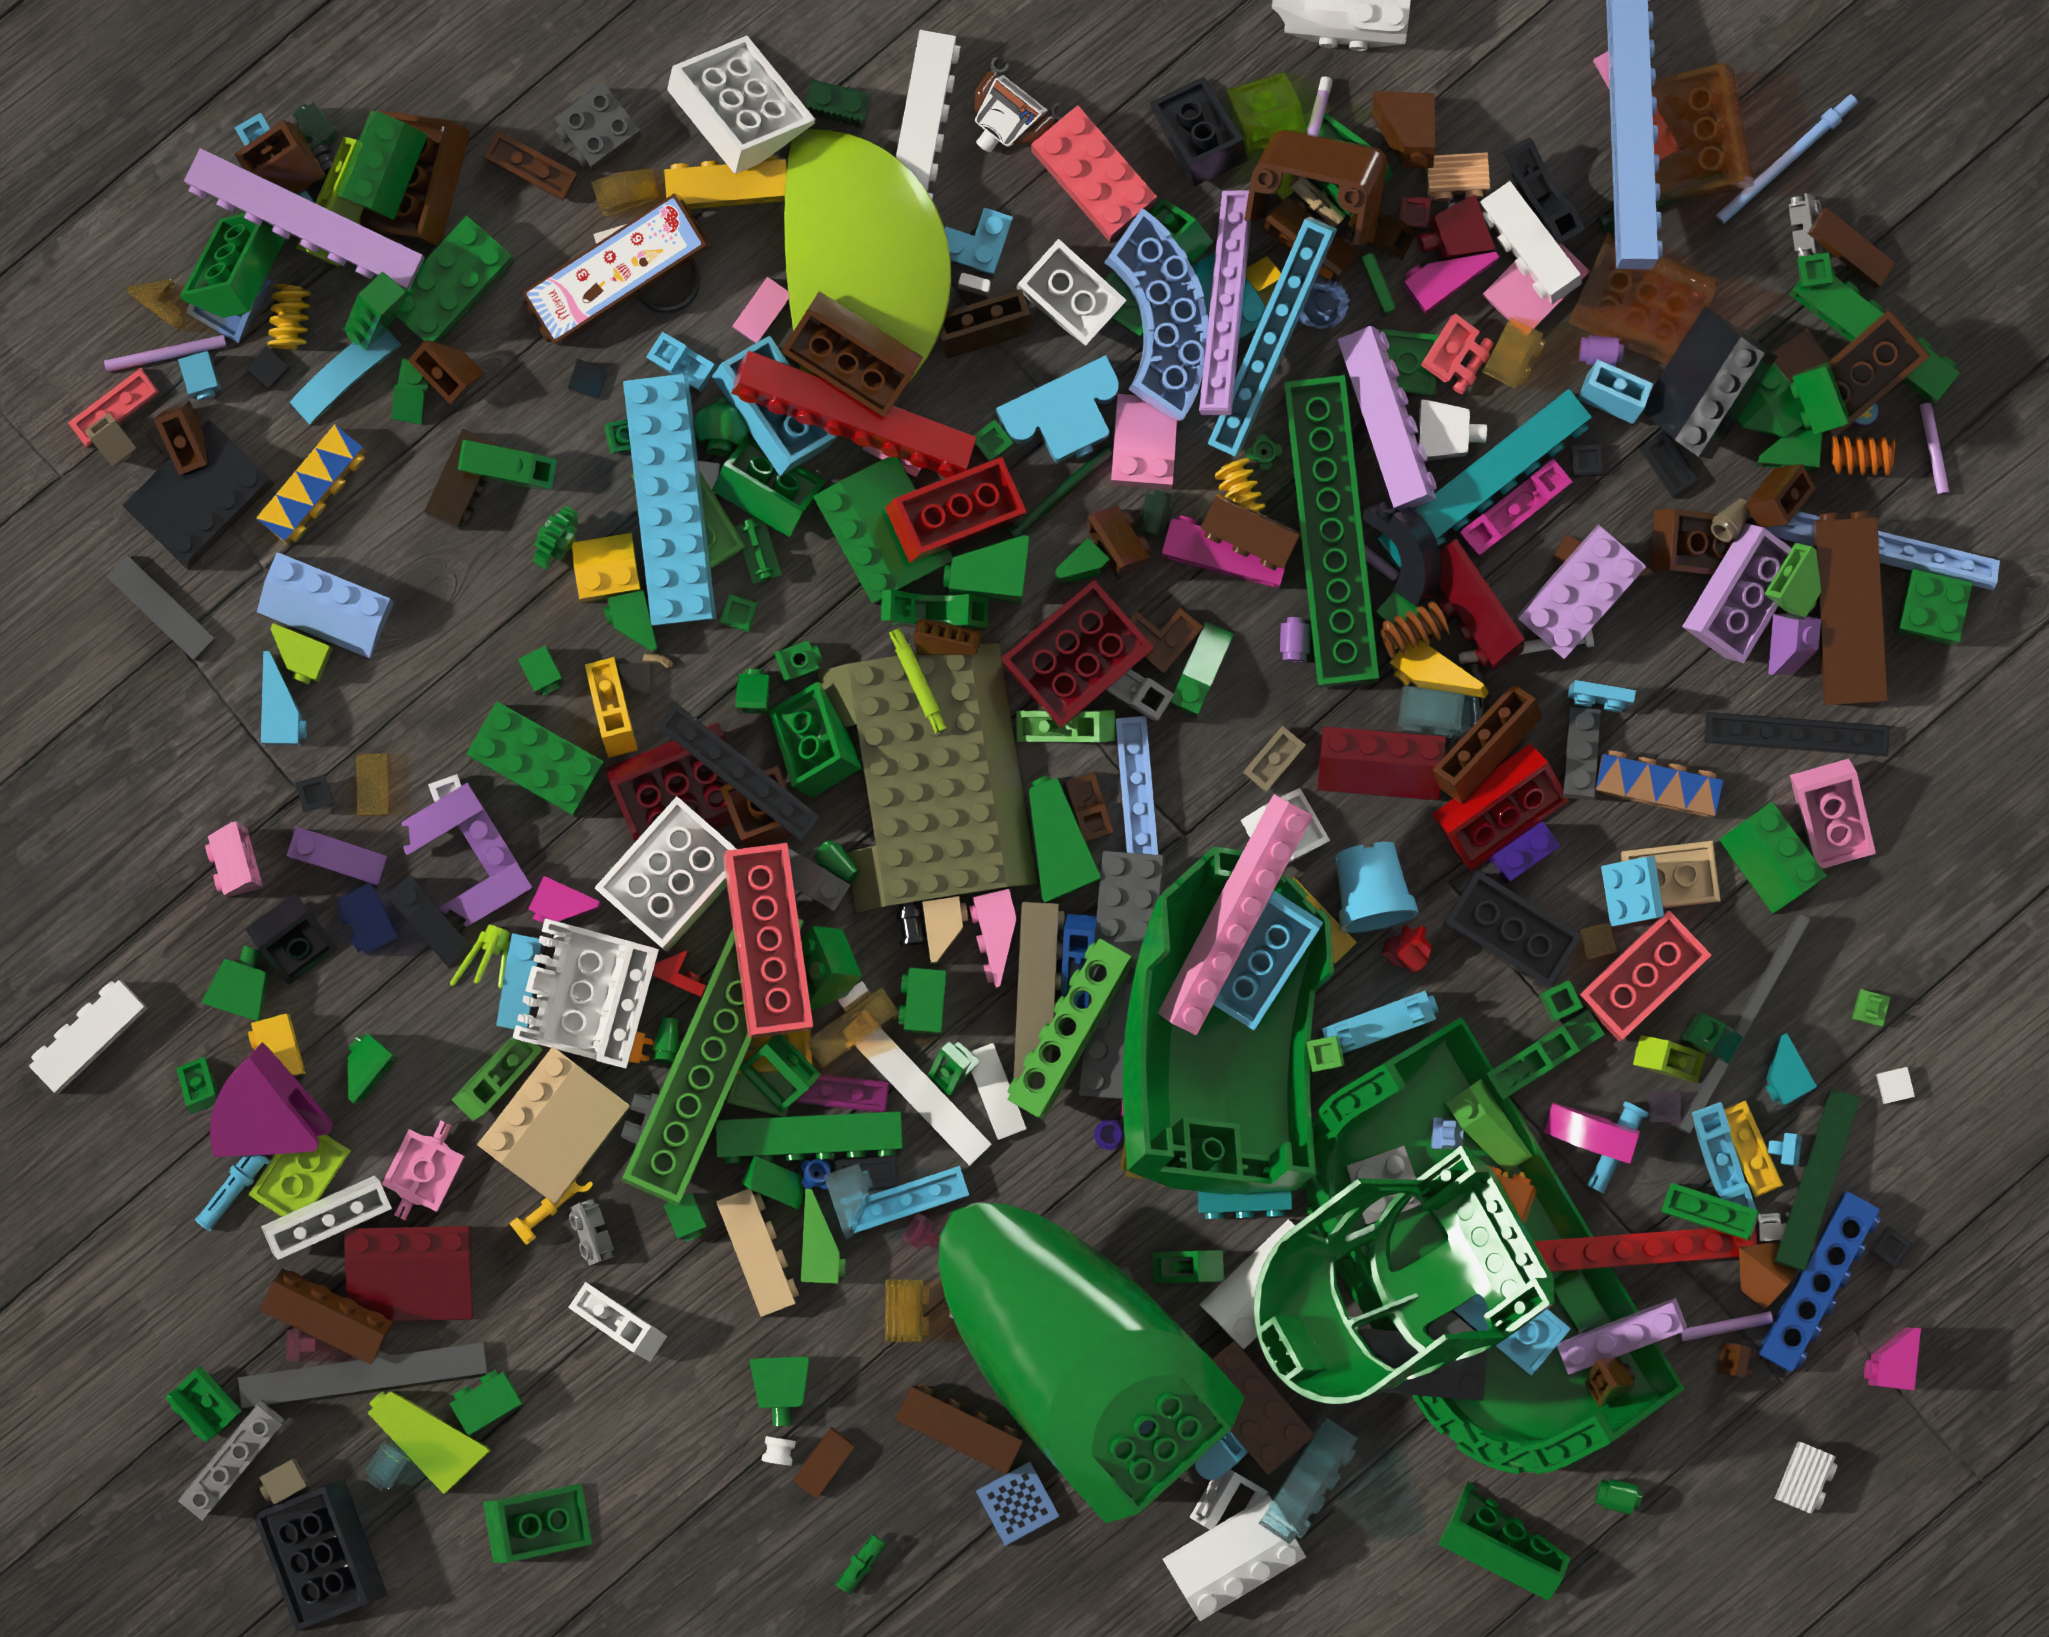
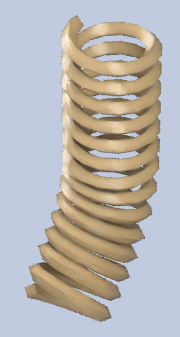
(655, 658)

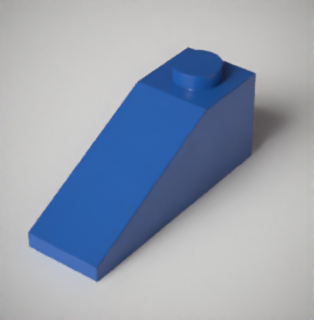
(1078, 936)

